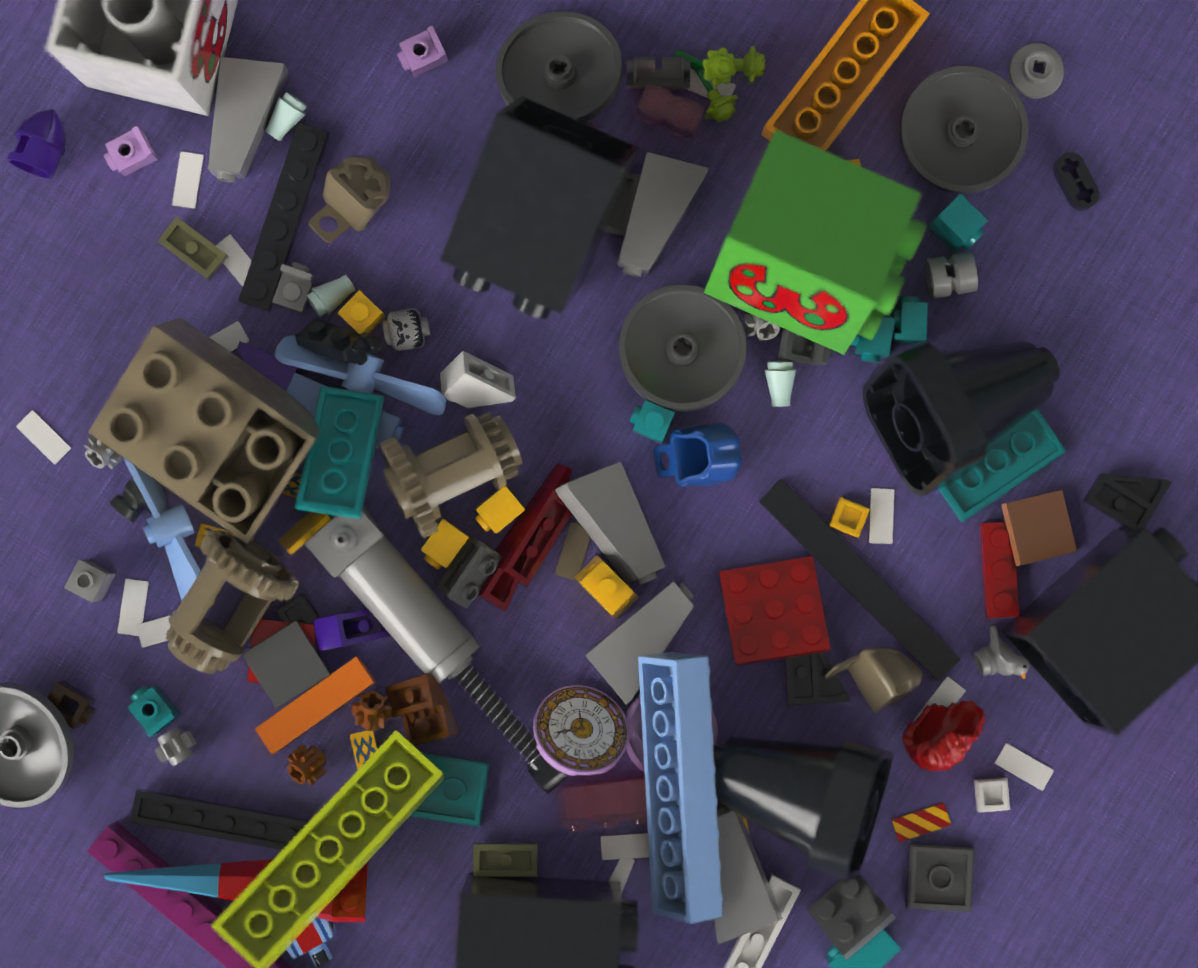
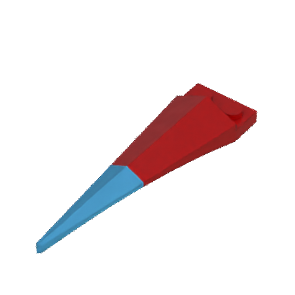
(232, 878)

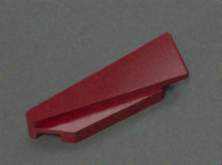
(528, 540)

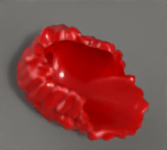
(943, 734)

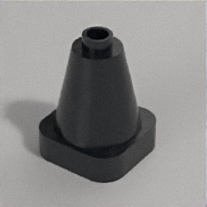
(949, 408)
(807, 795)

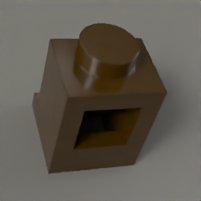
(61, 696)

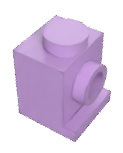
(432, 58)
(139, 156)

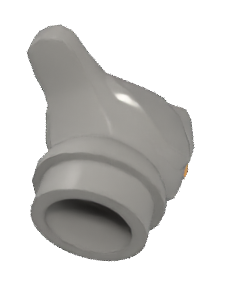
(999, 658)

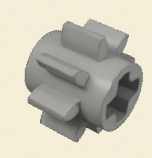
(762, 328)
(100, 454)
(175, 746)

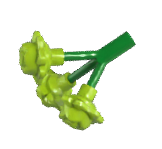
(718, 69)

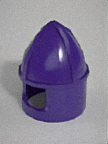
(39, 144)

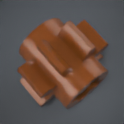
(371, 710)
(306, 765)

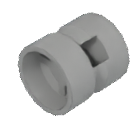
(962, 276)

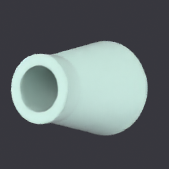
(285, 116)
(330, 295)
(780, 382)

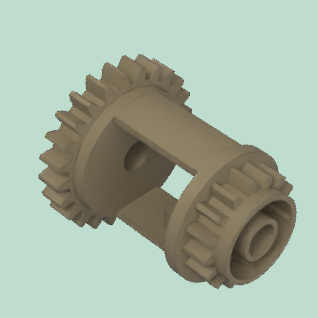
(449, 468)
(246, 566)

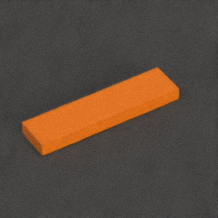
(315, 705)

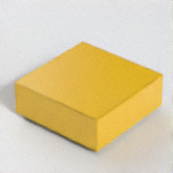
(849, 517)

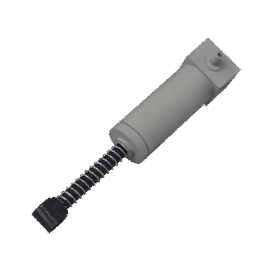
(418, 622)

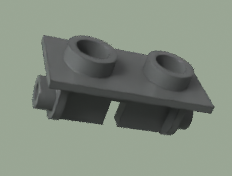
(672, 75)

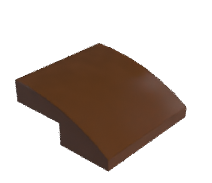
(423, 709)

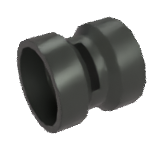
(130, 502)

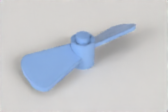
(361, 378)
(167, 529)

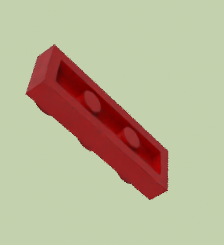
(998, 572)

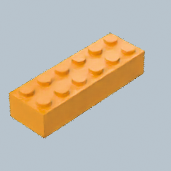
(847, 71)

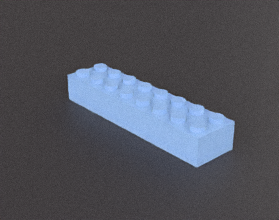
(680, 786)

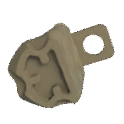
(352, 195)
(881, 676)

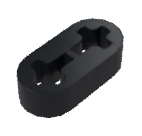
(1082, 177)

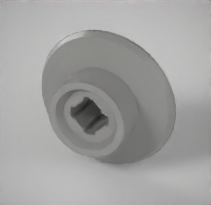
(1036, 84)

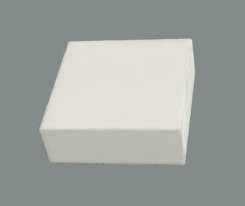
(992, 794)

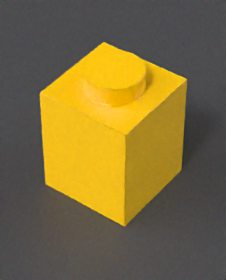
(361, 314)
(498, 510)
(444, 545)

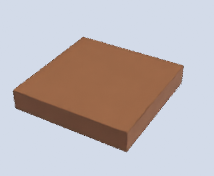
(1039, 527)

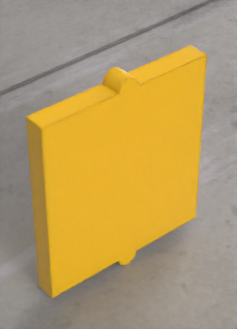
(303, 531)

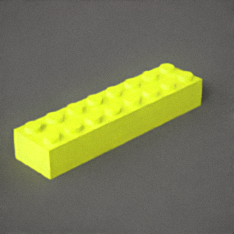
(328, 852)

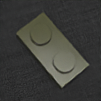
(192, 248)
(505, 859)

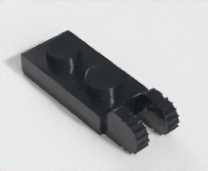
(337, 342)

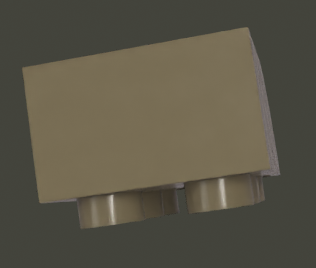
(206, 426)

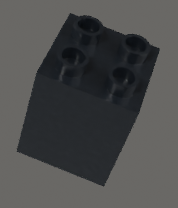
(537, 206)
(1114, 628)
(544, 923)

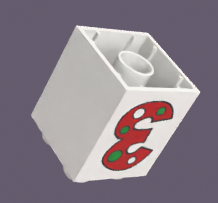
(145, 47)

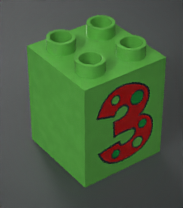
(817, 245)

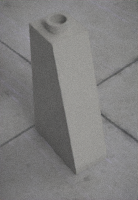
(242, 111)
(659, 205)
(614, 521)
(641, 634)
(744, 887)

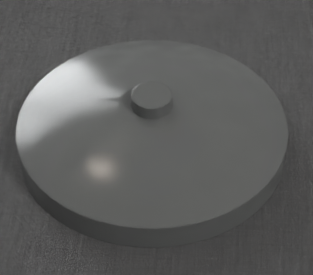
(562, 64)
(964, 129)
(682, 348)
(33, 747)

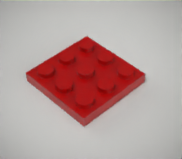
(774, 611)

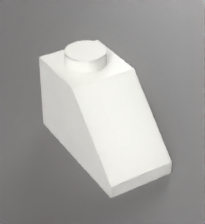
(476, 382)

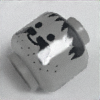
(406, 329)

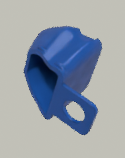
(701, 455)

